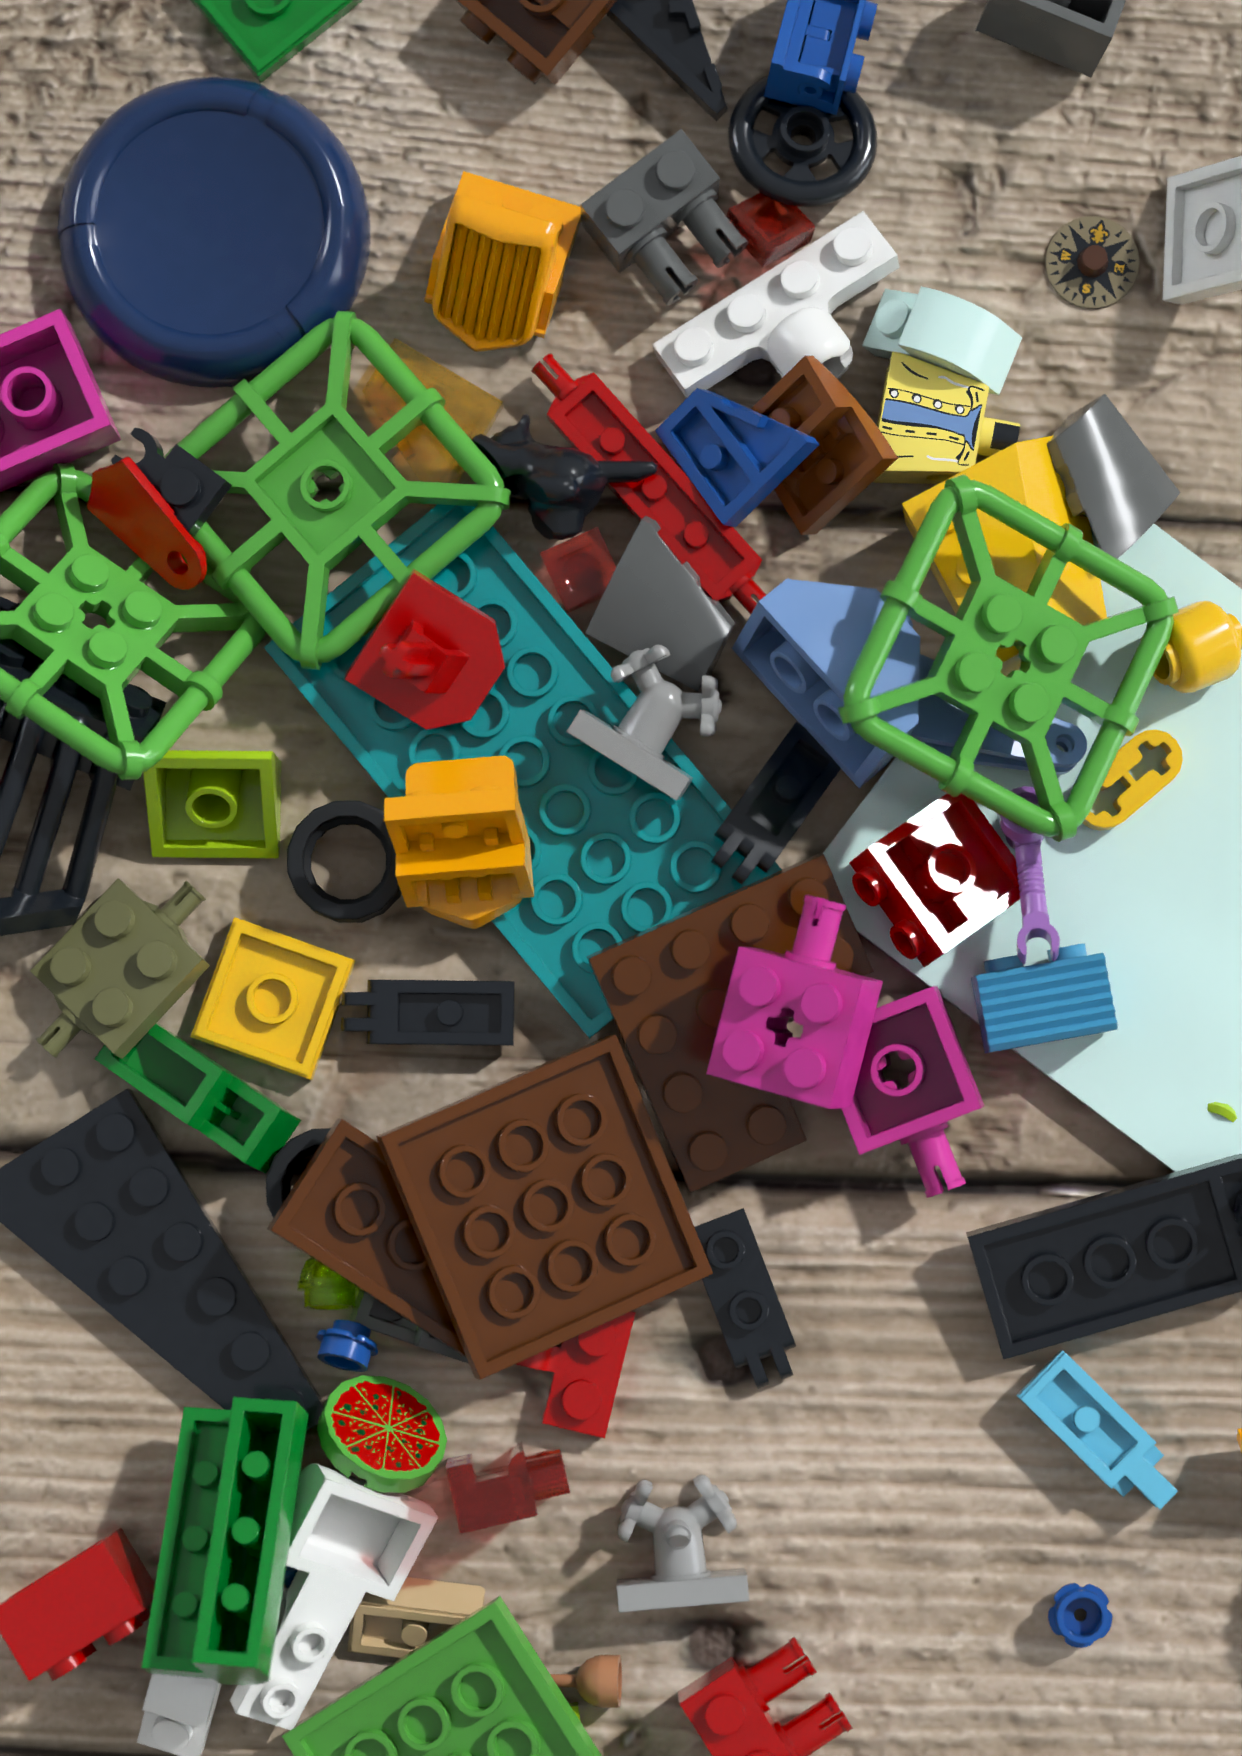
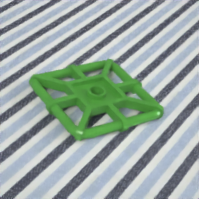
(369, 495)
(105, 658)
(970, 673)

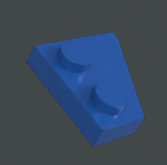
(732, 452)

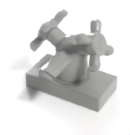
(650, 722)
(679, 1552)

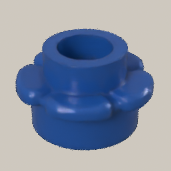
(346, 1346)
(1092, 1627)

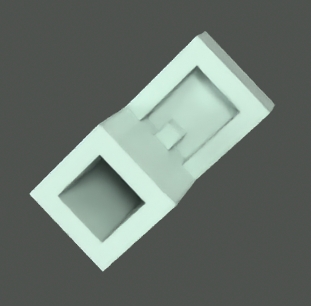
(945, 334)

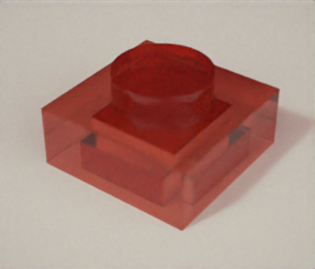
(770, 227)
(579, 569)

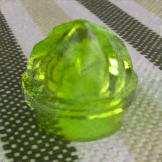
(324, 1288)

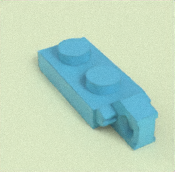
(1096, 1429)

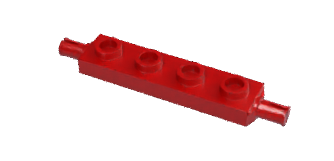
(604, 428)

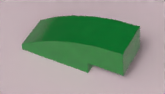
(205, 1096)

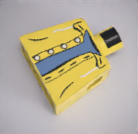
(936, 422)

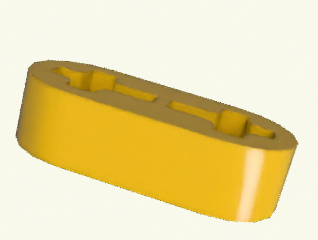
(1145, 787)

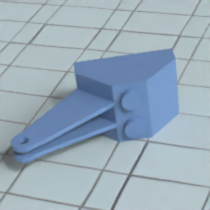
(803, 650)

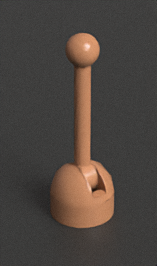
(596, 1681)

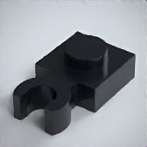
(181, 480)

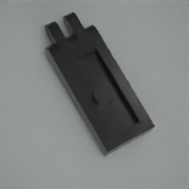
(776, 803)
(434, 1012)
(744, 1296)

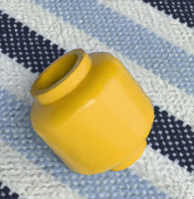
(1201, 648)

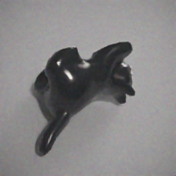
(555, 480)

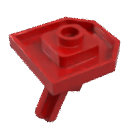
(430, 656)

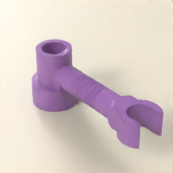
(1031, 882)

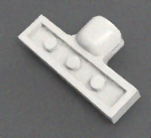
(782, 311)

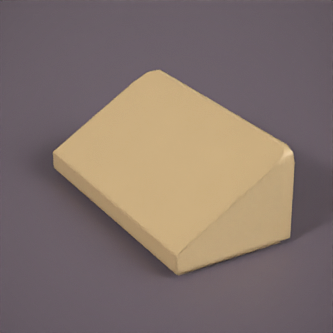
(413, 1618)

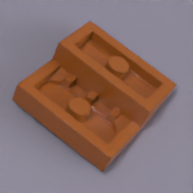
(849, 448)

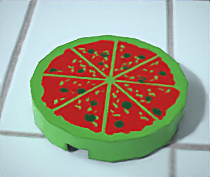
(382, 1433)

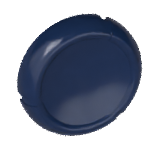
(211, 229)

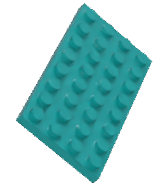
(602, 840)

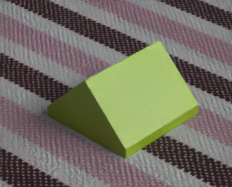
(214, 804)

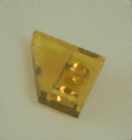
(465, 402)

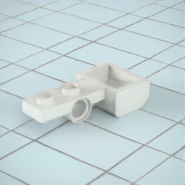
(343, 1546)

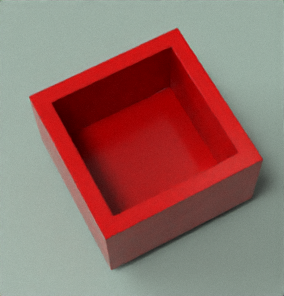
(70, 1607)

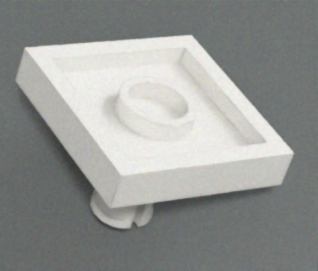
(1203, 233)

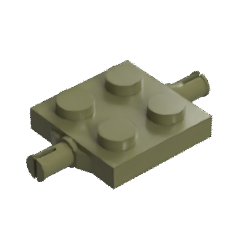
(120, 968)

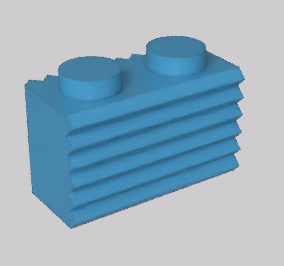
(1043, 1000)

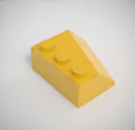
(1029, 477)

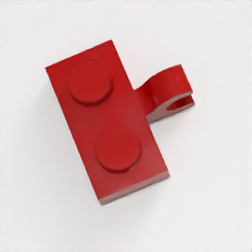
(584, 1376)

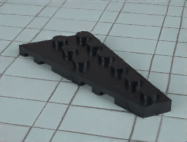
(135, 1239)

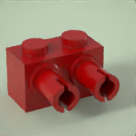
(732, 1706)

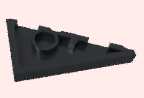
(674, 40)

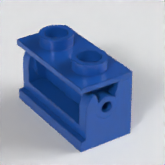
(816, 54)

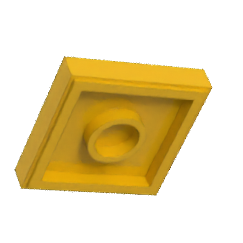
(273, 998)

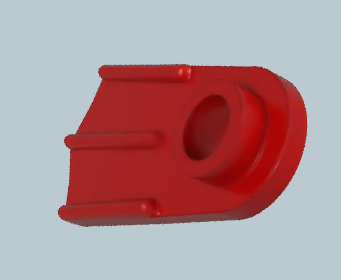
(146, 523)

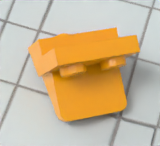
(500, 263)
(461, 839)

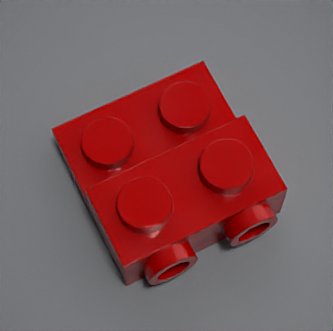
(938, 877)

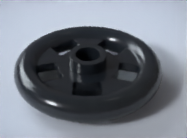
(799, 185)

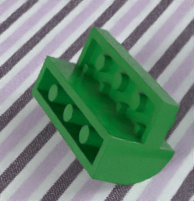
(226, 1542)

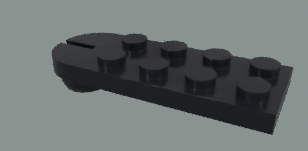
(1113, 1257)

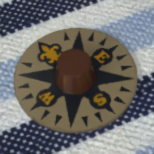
(1092, 262)

